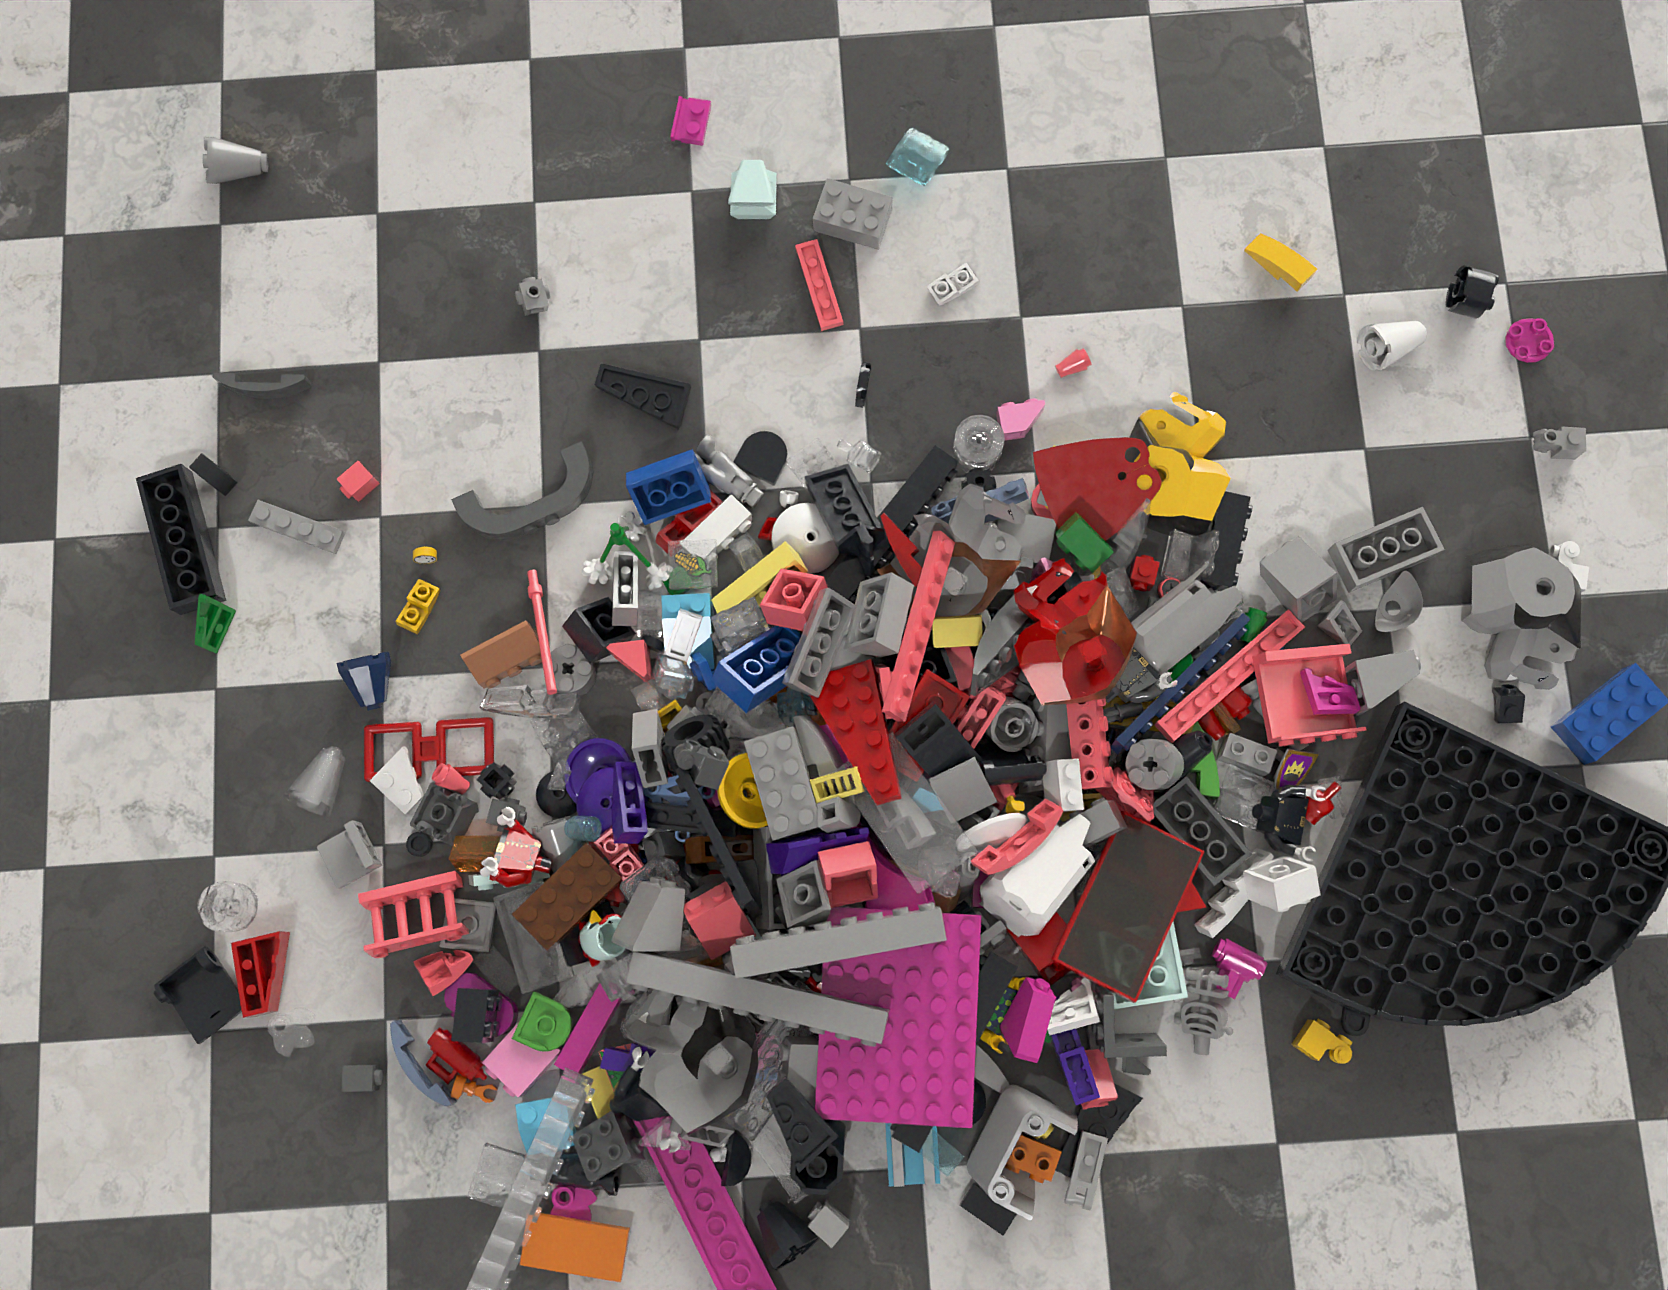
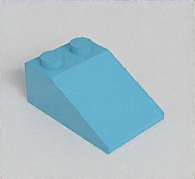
(695, 603)

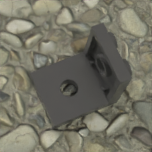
(1121, 1044)

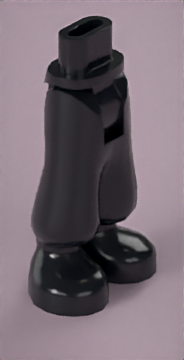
(573, 1175)

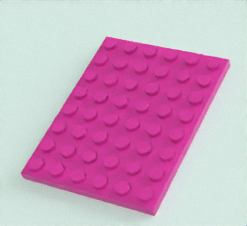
(930, 1035)

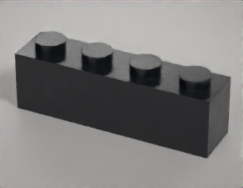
(1230, 523)

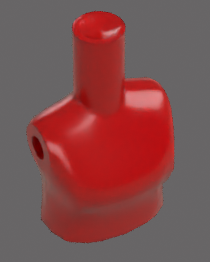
(1319, 809)

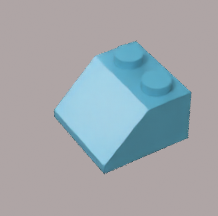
(529, 1118)

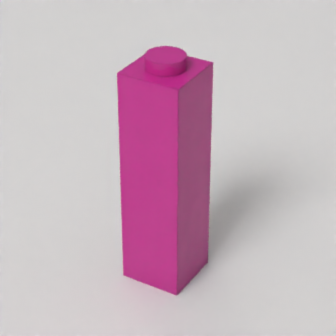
(587, 1031)

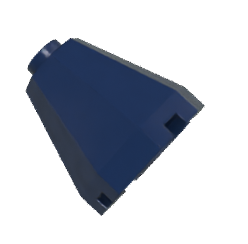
(367, 678)

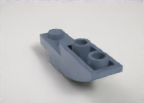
(1013, 492)

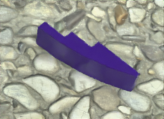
(1075, 1065)

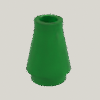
(1255, 625)

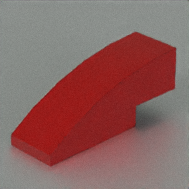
(686, 522)

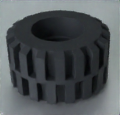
(700, 728)

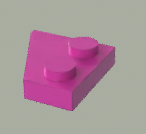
(1328, 695)

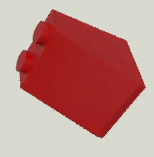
(1041, 947)

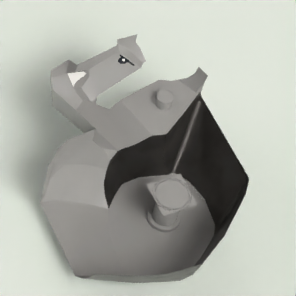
(1529, 607)
(700, 1060)

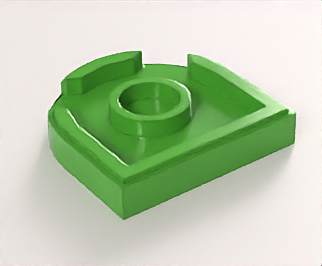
(543, 1024)

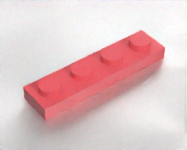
(819, 285)

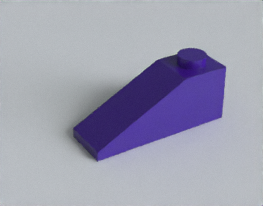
(628, 805)

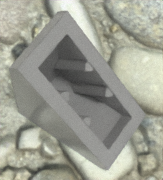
(1340, 624)

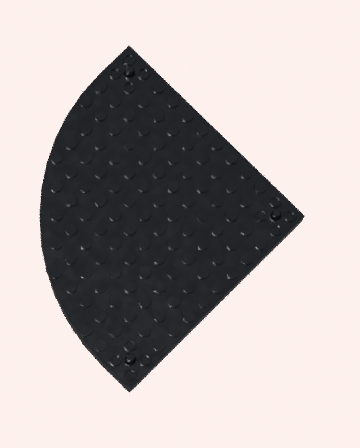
(1472, 884)

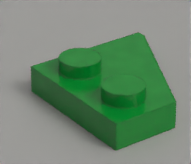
(212, 623)

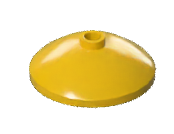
(741, 809)

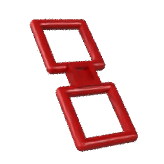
(430, 747)

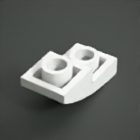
(953, 285)

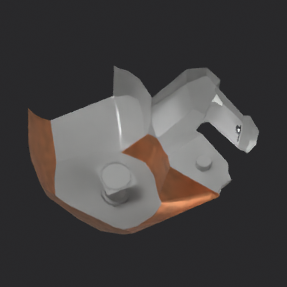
(981, 554)

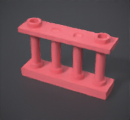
(398, 896)

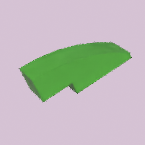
(1206, 773)

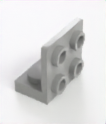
(349, 855)

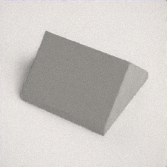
(804, 896)

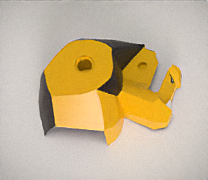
(1177, 451)

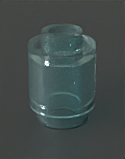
(583, 828)

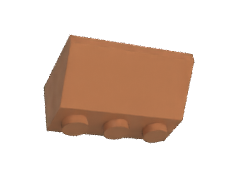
(503, 655)

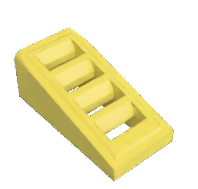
(819, 789)

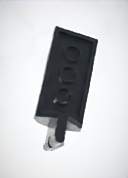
(846, 513)

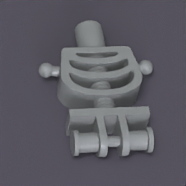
(1203, 1028)

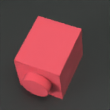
(357, 482)

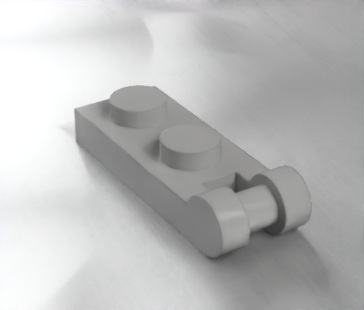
(1086, 1169)

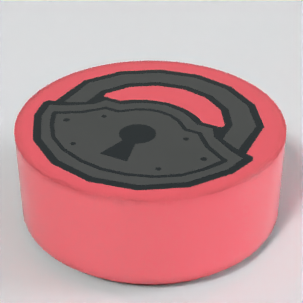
(1167, 585)

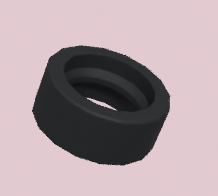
(213, 474)

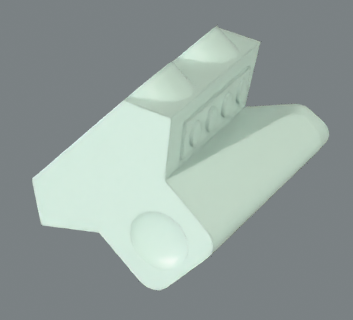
(753, 191)

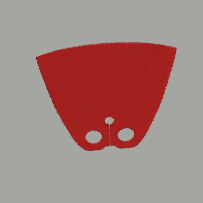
(1086, 481)

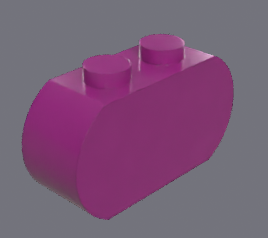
(506, 1016)

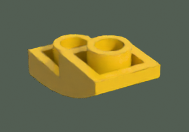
(419, 605)

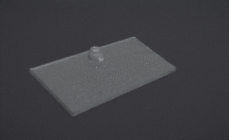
(916, 828)

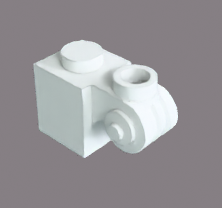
(1565, 553)

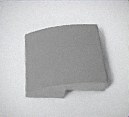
(963, 789)

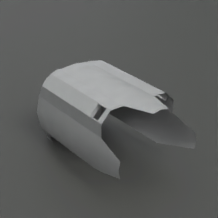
(1181, 622)

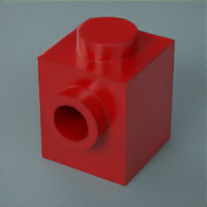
(1143, 573)

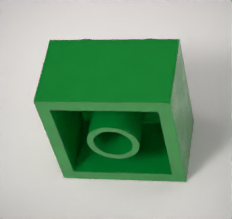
(1083, 542)

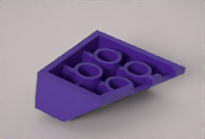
(801, 850)

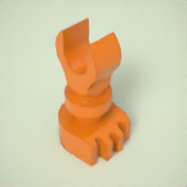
(461, 1086)

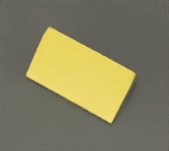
(957, 631)
(603, 1091)

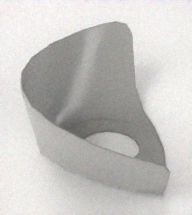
(1408, 596)

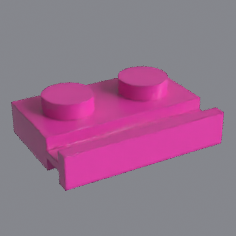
(691, 121)

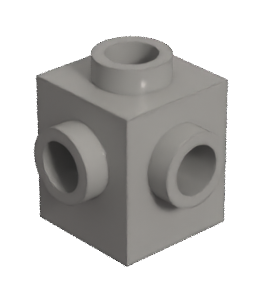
(538, 300)

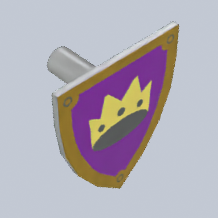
(1293, 766)

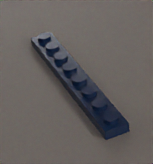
(1189, 676)

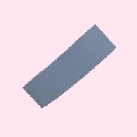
(401, 1039)

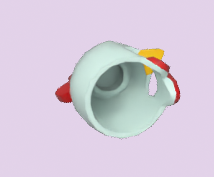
(597, 938)

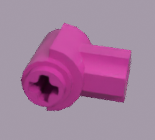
(1237, 963)

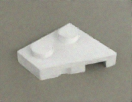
(399, 781)
(1074, 1009)

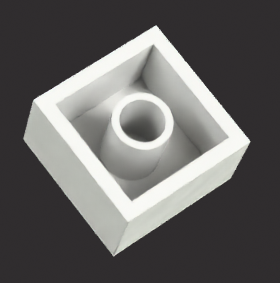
(1281, 883)

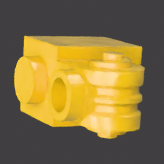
(1316, 1039)

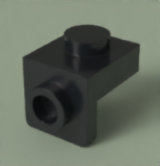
(1509, 704)

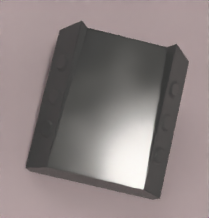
(444, 814)

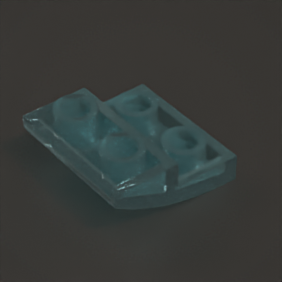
(917, 156)

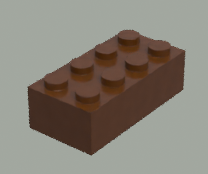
(567, 897)

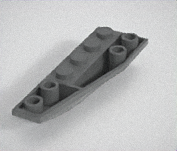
(996, 648)

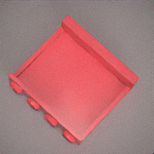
(1285, 700)

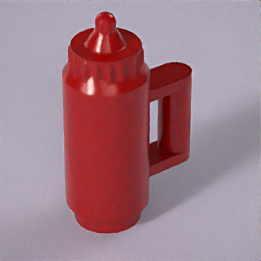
(456, 1055)

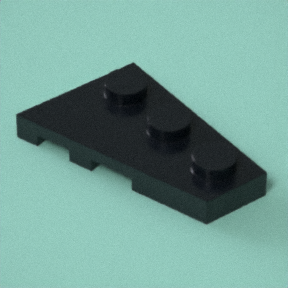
(800, 1123)

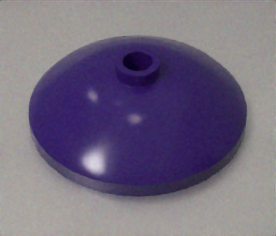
(589, 758)
(594, 793)

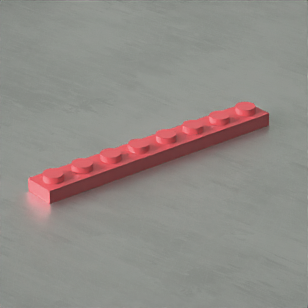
(918, 627)
(1227, 677)

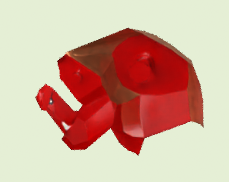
(1091, 651)

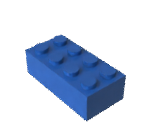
(757, 668)
(1610, 714)

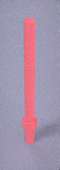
(535, 593)

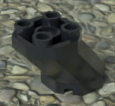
(826, 1168)

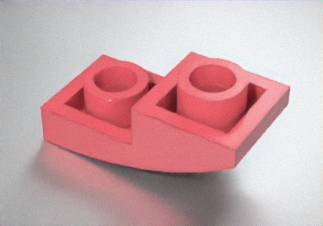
(621, 856)

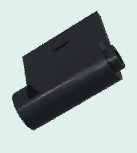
(1008, 767)
(200, 991)

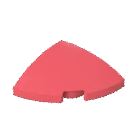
(442, 969)

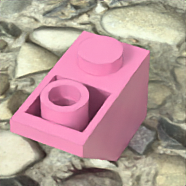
(1019, 418)

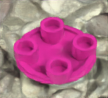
(1529, 340)

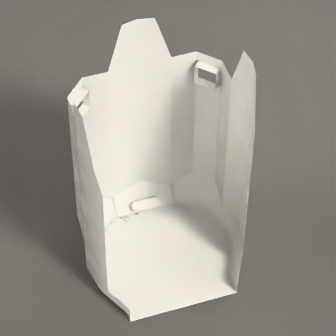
(1040, 879)

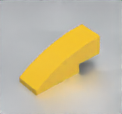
(1281, 261)

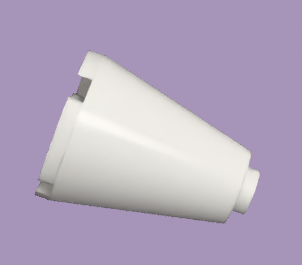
(1389, 342)

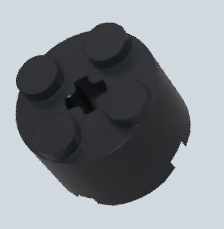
(1471, 292)

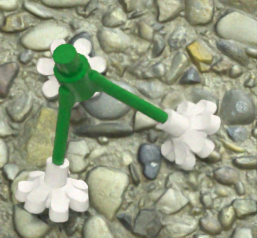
(629, 529)

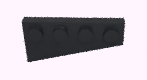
(649, 393)
(1099, 1121)

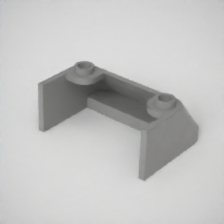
(1014, 1112)

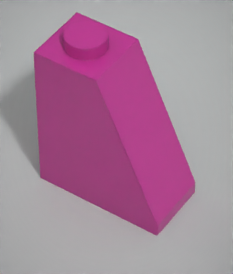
(1028, 1019)

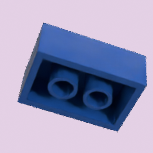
(668, 487)

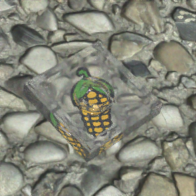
(693, 564)

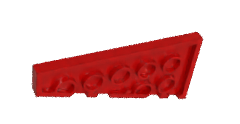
(854, 714)

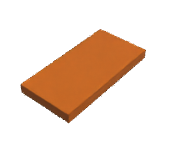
(576, 1247)

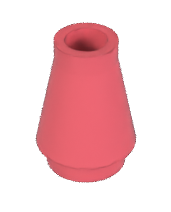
(1074, 363)
(449, 778)

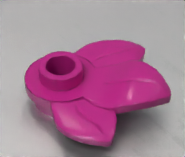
(576, 1206)

